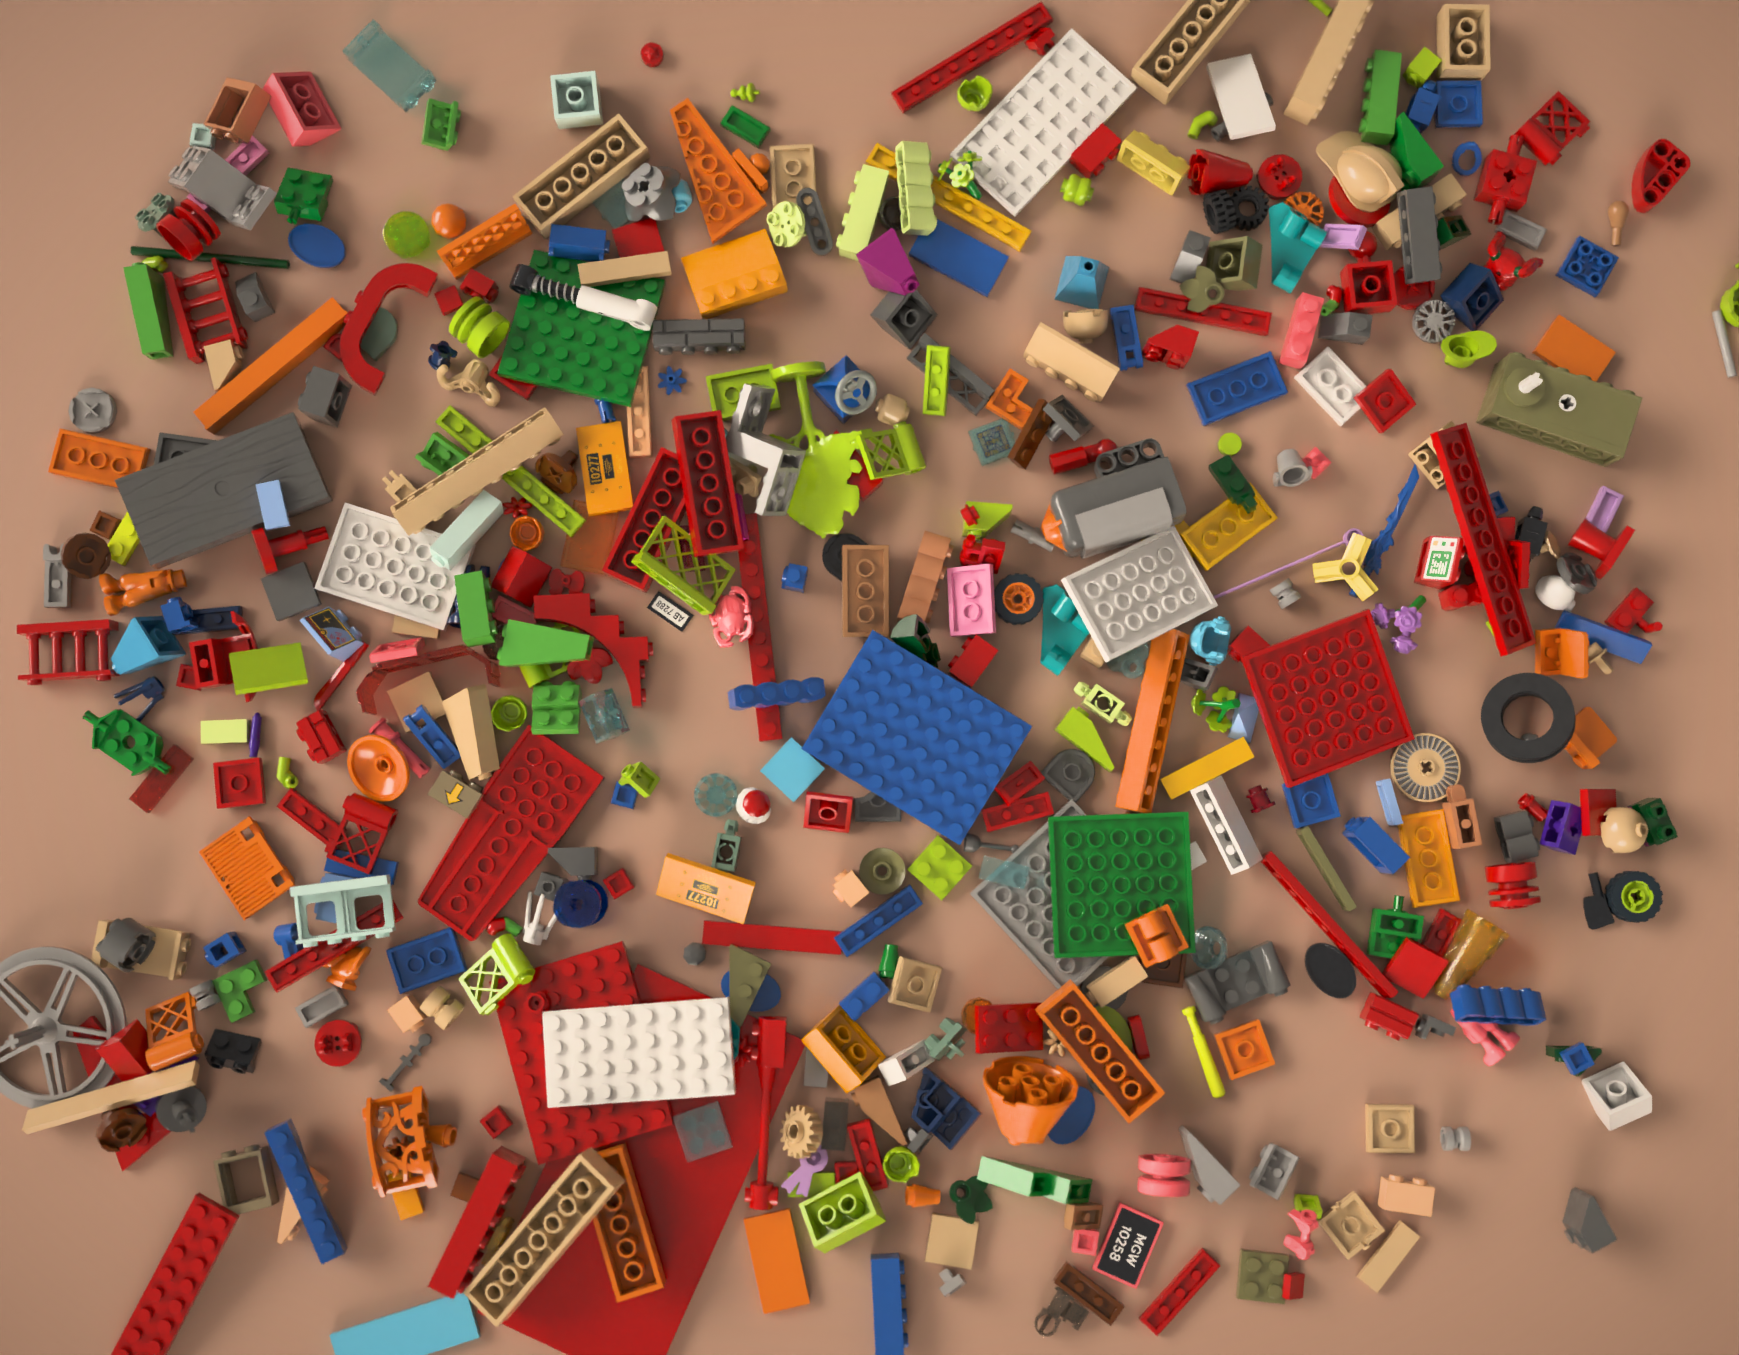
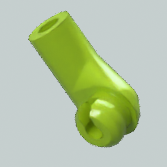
(1206, 118)
(156, 262)
(284, 774)

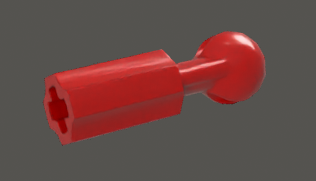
(1079, 456)

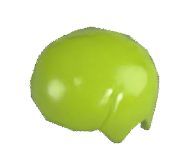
(975, 94)
(509, 713)
(900, 1164)

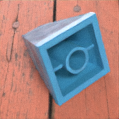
(1082, 282)
(145, 645)

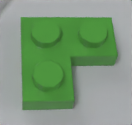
(233, 989)

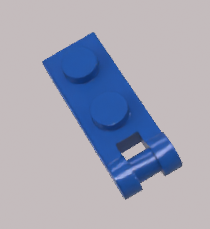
(1126, 337)
(432, 737)

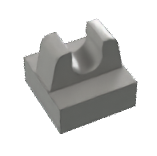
(951, 1283)

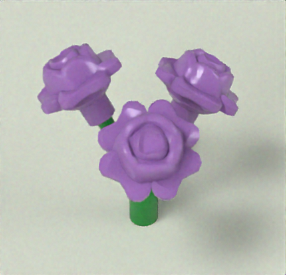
(1406, 618)

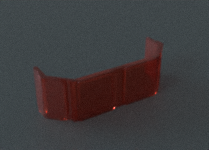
(373, 680)

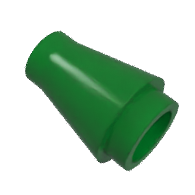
(889, 961)

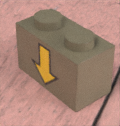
(456, 793)

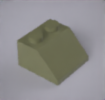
(1235, 262)

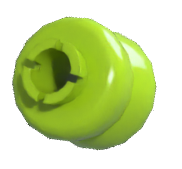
(1077, 189)

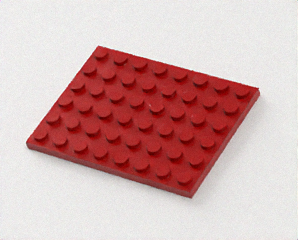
(580, 981)

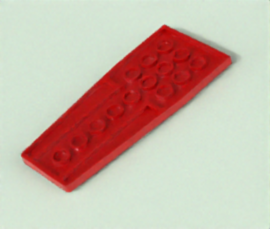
(509, 833)

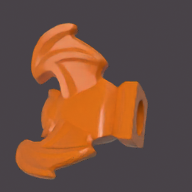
(346, 967)

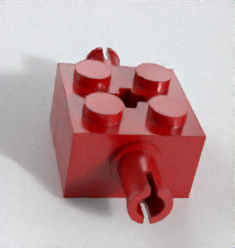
(1505, 180)

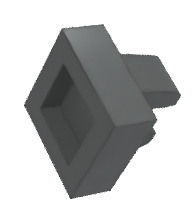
(918, 1139)

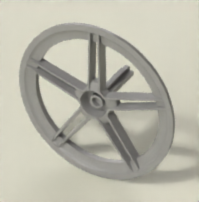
(48, 1028)

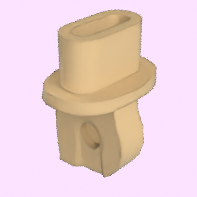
(1595, 654)

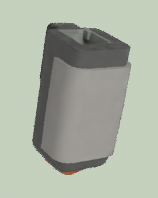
(1117, 506)

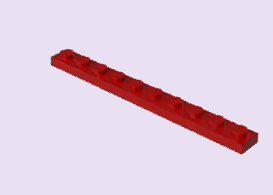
(760, 642)

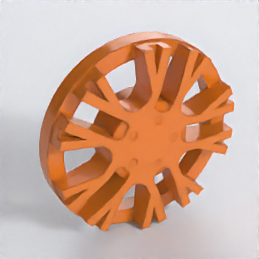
(1305, 209)

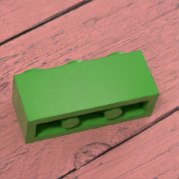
(475, 608)

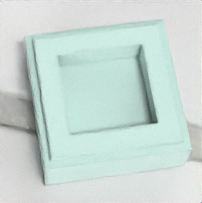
(201, 137)

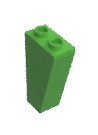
(149, 310)
(537, 644)

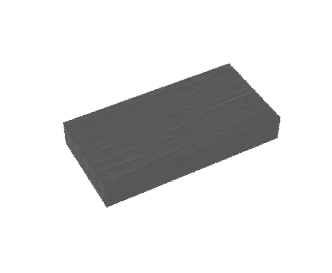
(212, 490)

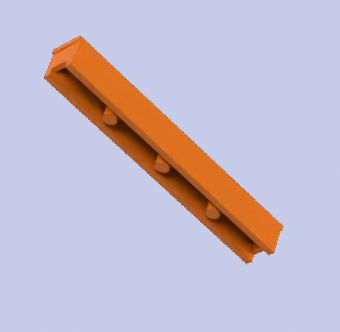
(272, 366)

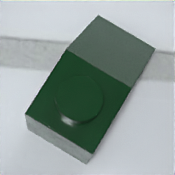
(1451, 230)

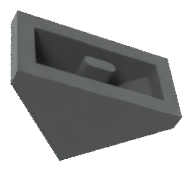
(1197, 674)

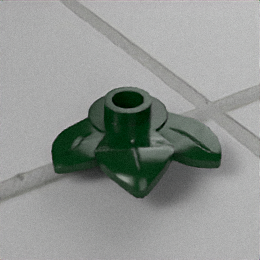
(973, 1200)

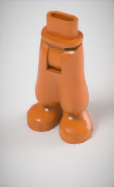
(139, 588)

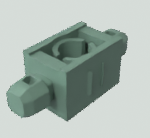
(731, 827)

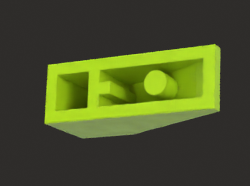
(1082, 734)

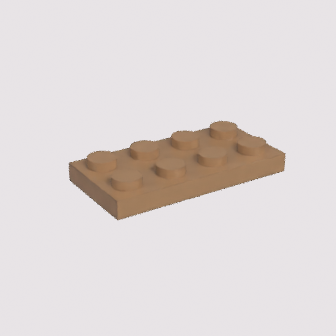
(865, 590)

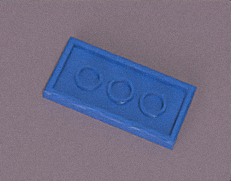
(960, 257)
(1237, 388)

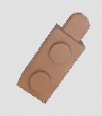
(1461, 819)

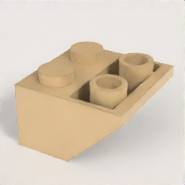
(1427, 460)

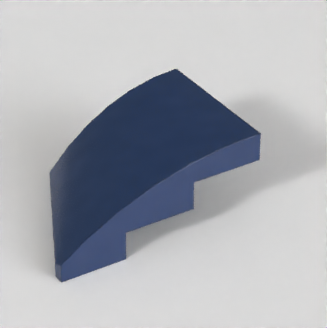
(943, 1110)

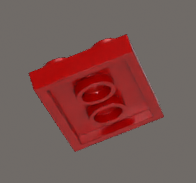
(1008, 1028)

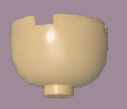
(1085, 324)
(1623, 830)

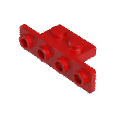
(1517, 550)

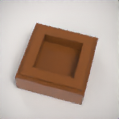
(105, 525)
(464, 1186)

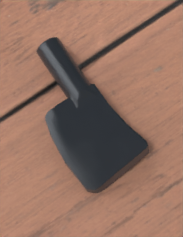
(1595, 906)

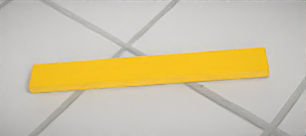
(960, 204)

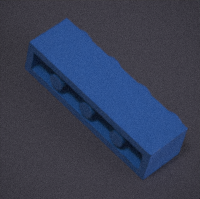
(887, 1304)

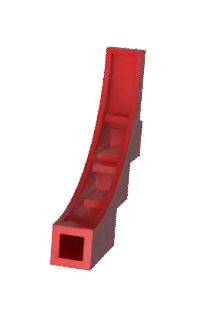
(577, 611)

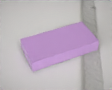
(1343, 236)
(1604, 508)

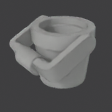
(1291, 469)

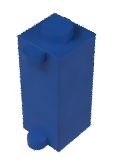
(578, 243)

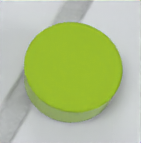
(1229, 444)

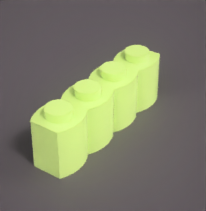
(915, 189)

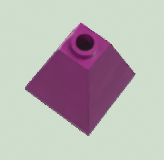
(887, 265)

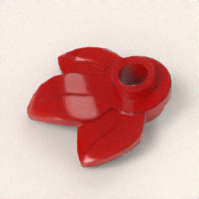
(590, 669)

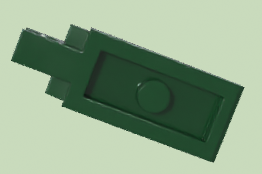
(1233, 483)

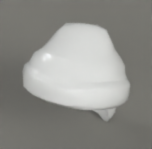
(1555, 593)

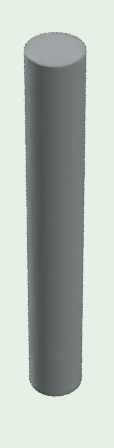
(1724, 343)

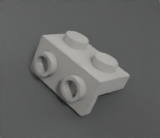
(1273, 1170)

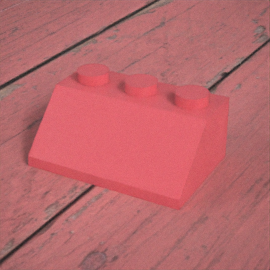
(301, 107)

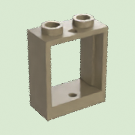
(227, 1186)

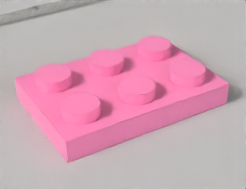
(971, 600)

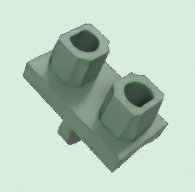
(941, 1047)

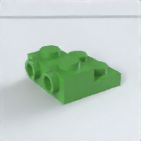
(556, 708)

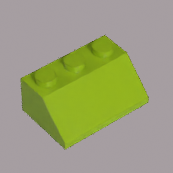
(841, 1213)

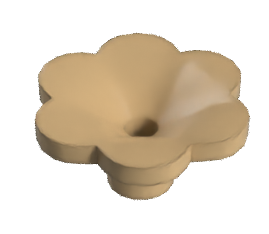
(1551, 545)

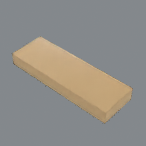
(1388, 1256)

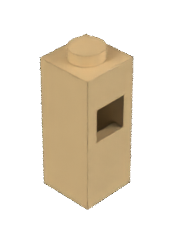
(1115, 981)

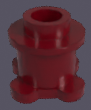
(1259, 799)

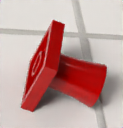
(1600, 545)

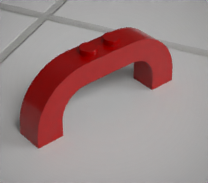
(368, 303)

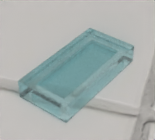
(1004, 872)

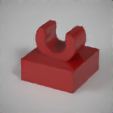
(1039, 39)

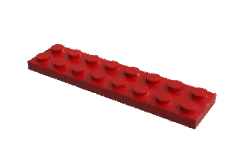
(178, 1278)

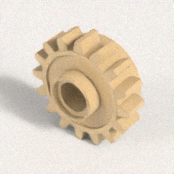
(801, 1132)

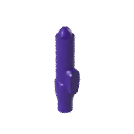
(254, 742)

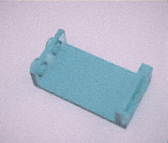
(389, 66)

